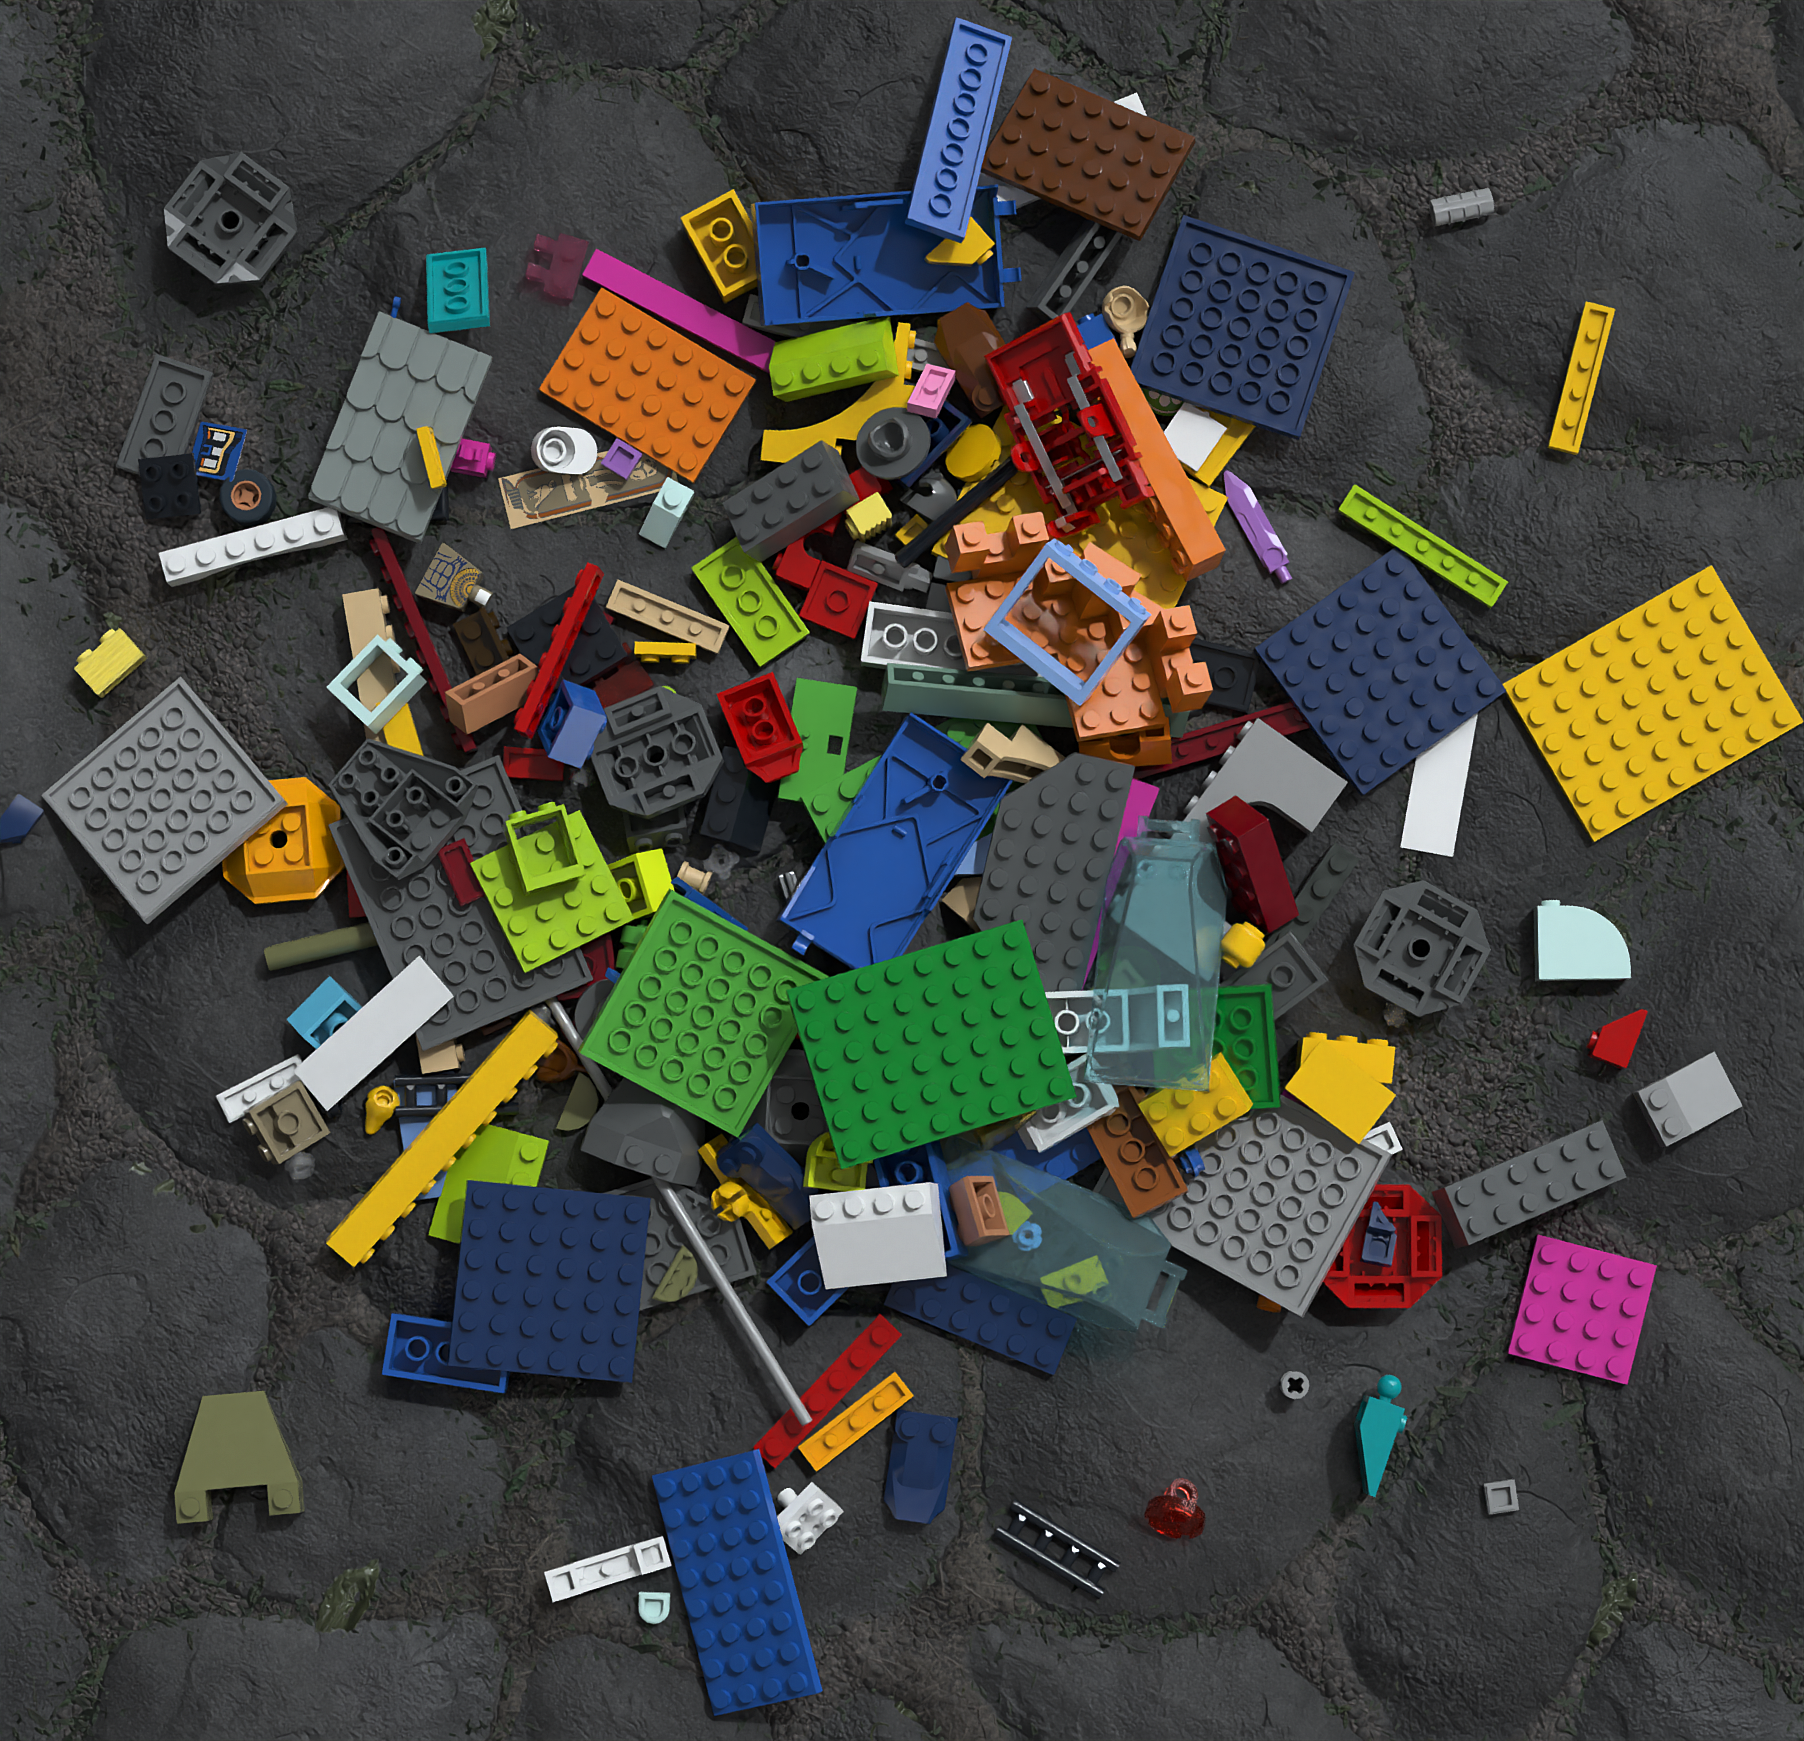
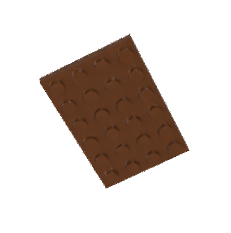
(1087, 154)

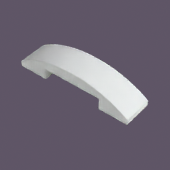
(607, 1568)

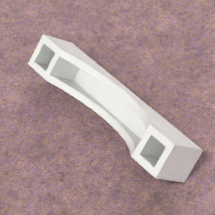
(271, 539)

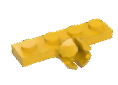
(743, 1201)

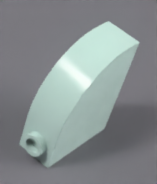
(1577, 945)

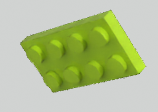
(750, 602)

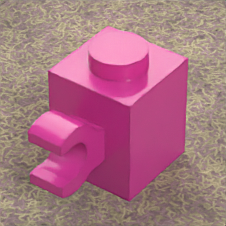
(473, 458)

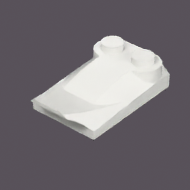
(1068, 1117)

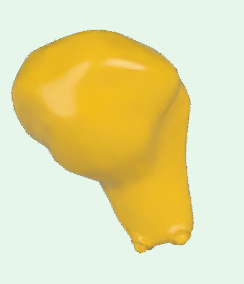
(380, 1107)

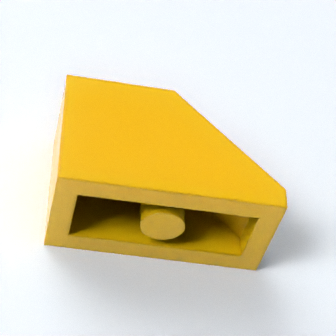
(973, 248)

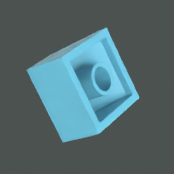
(323, 1012)

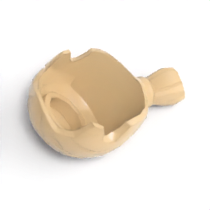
(1126, 314)

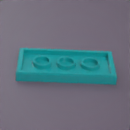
(457, 290)

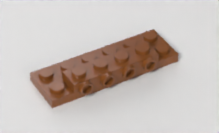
(1135, 1154)

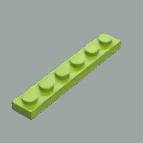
(1422, 546)

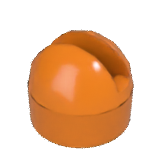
(1267, 1305)

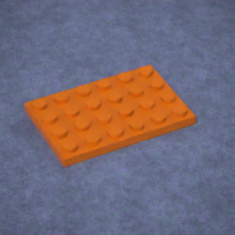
(647, 385)

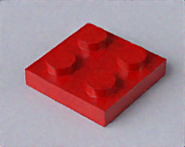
(838, 600)

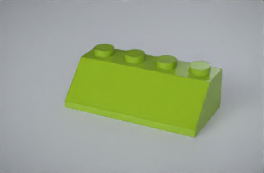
(833, 359)

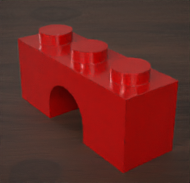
(795, 565)

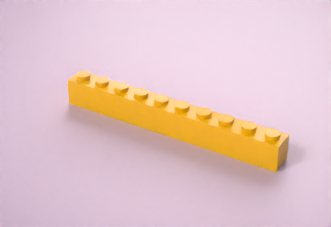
(442, 1138)

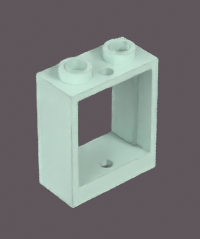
(395, 700)

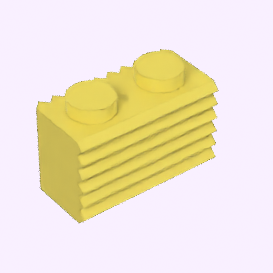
(868, 518)
(109, 662)

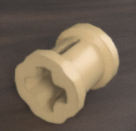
(694, 877)

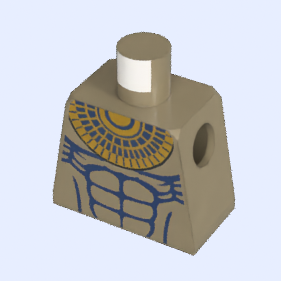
(453, 582)

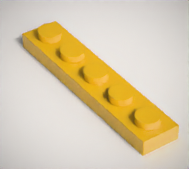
(1581, 378)

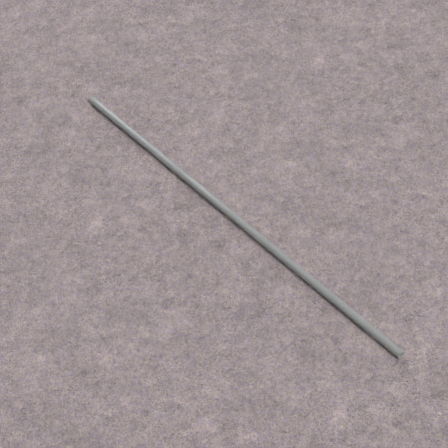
(692, 1234)

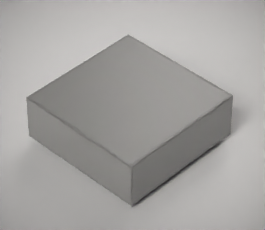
(1501, 1496)

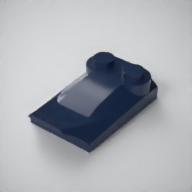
(769, 1172)
(920, 1465)

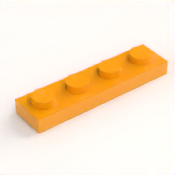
(855, 1421)

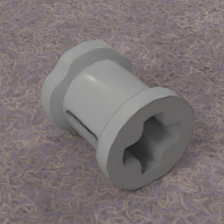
(1304, 1384)

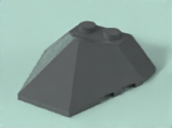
(647, 1135)

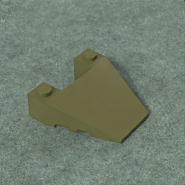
(236, 1446)

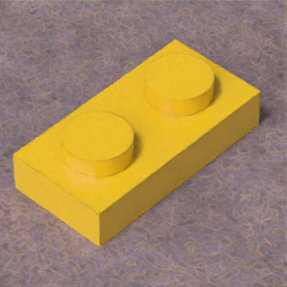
(678, 652)

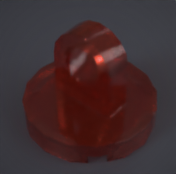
(1176, 1515)

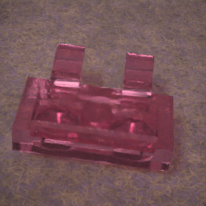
(565, 266)

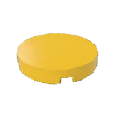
(973, 453)

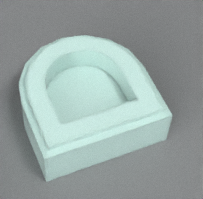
(654, 1606)

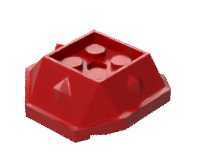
(1415, 1259)

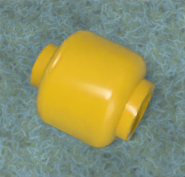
(1242, 945)

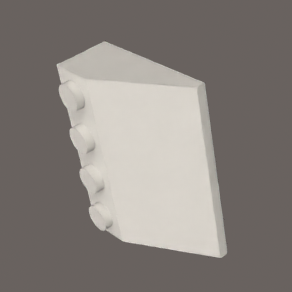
(879, 1235)

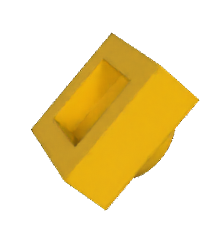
(911, 530)

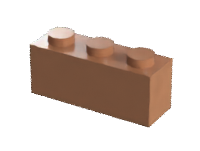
(490, 694)

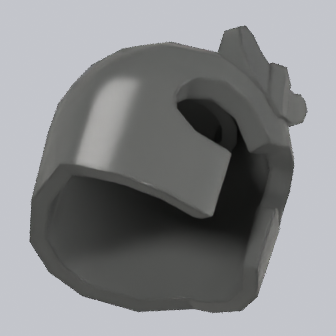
(930, 496)

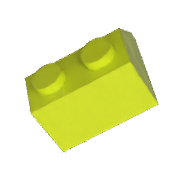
(642, 881)

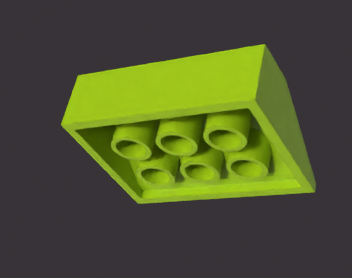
(493, 1157)

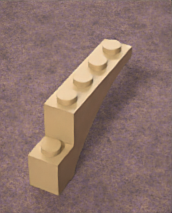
(1013, 758)

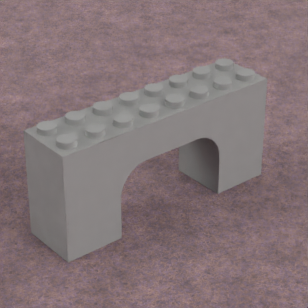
(1271, 774)

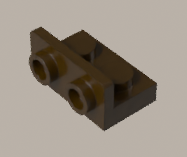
(482, 641)

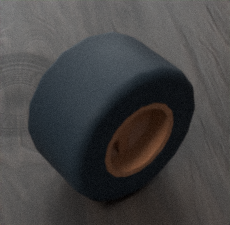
(243, 489)

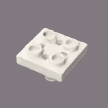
(806, 1516)

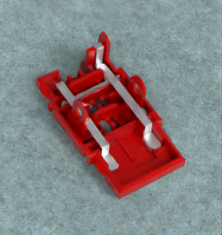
(1046, 374)

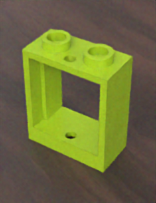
(550, 879)

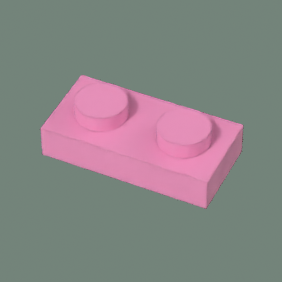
(931, 391)

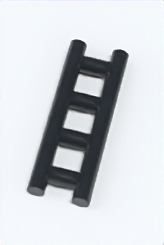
(440, 1081)
(1062, 1567)

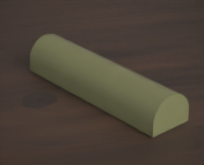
(319, 946)

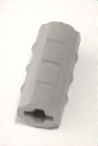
(1461, 207)

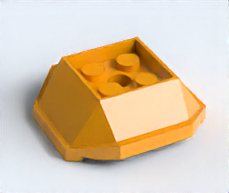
(306, 861)

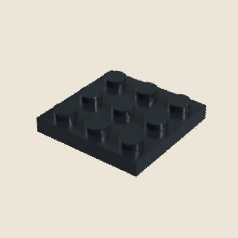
(593, 652)

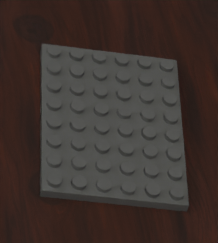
(456, 942)

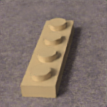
(667, 617)

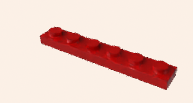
(562, 640)
(829, 1389)

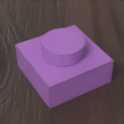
(622, 459)

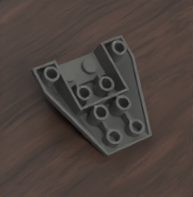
(402, 804)

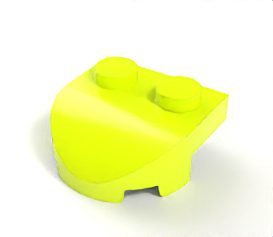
(824, 1172)

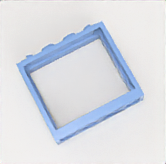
(1038, 658)

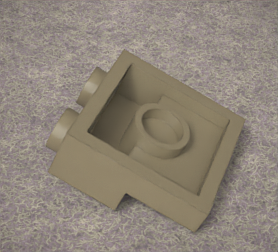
(285, 1123)

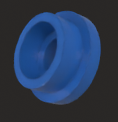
(1191, 1162)

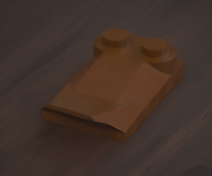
(963, 341)

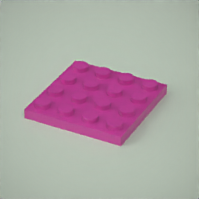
(1581, 1309)

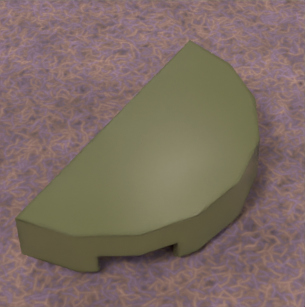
(580, 1105)
(679, 1278)

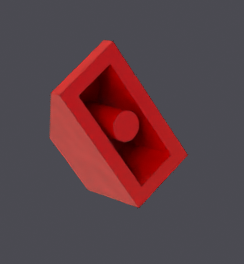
(1617, 1039)

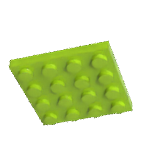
(559, 917)

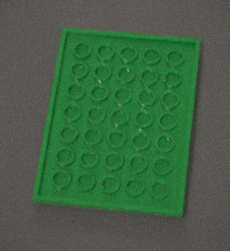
(931, 1044)

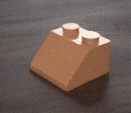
(978, 1210)

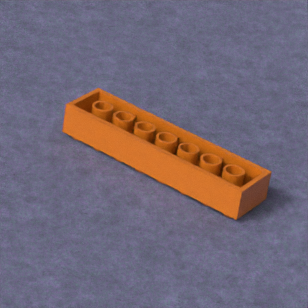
(1175, 506)

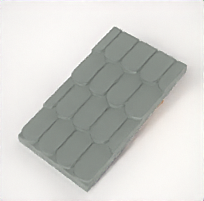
(374, 452)

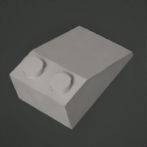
(1687, 1100)

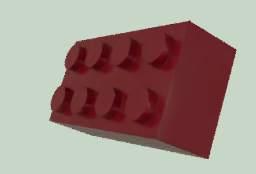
(1252, 864)

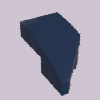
(19, 820)
(1379, 1239)

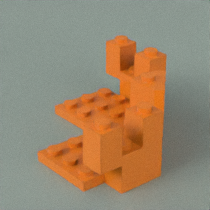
(1074, 627)

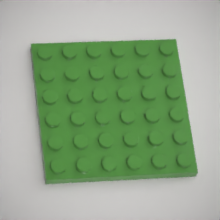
(700, 1013)

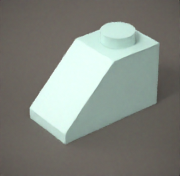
(666, 512)

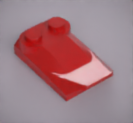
(763, 728)

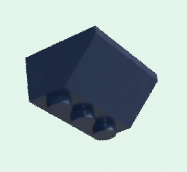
(943, 432)

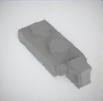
(884, 568)

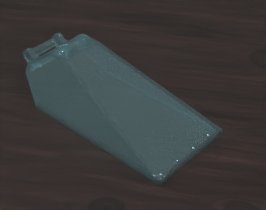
(1158, 961)
(1067, 1244)

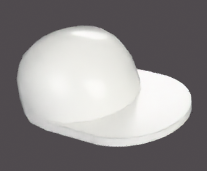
(564, 450)

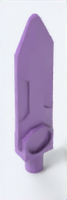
(1256, 527)

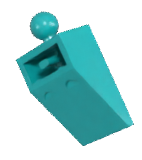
(1376, 1431)

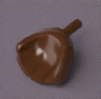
(558, 1065)

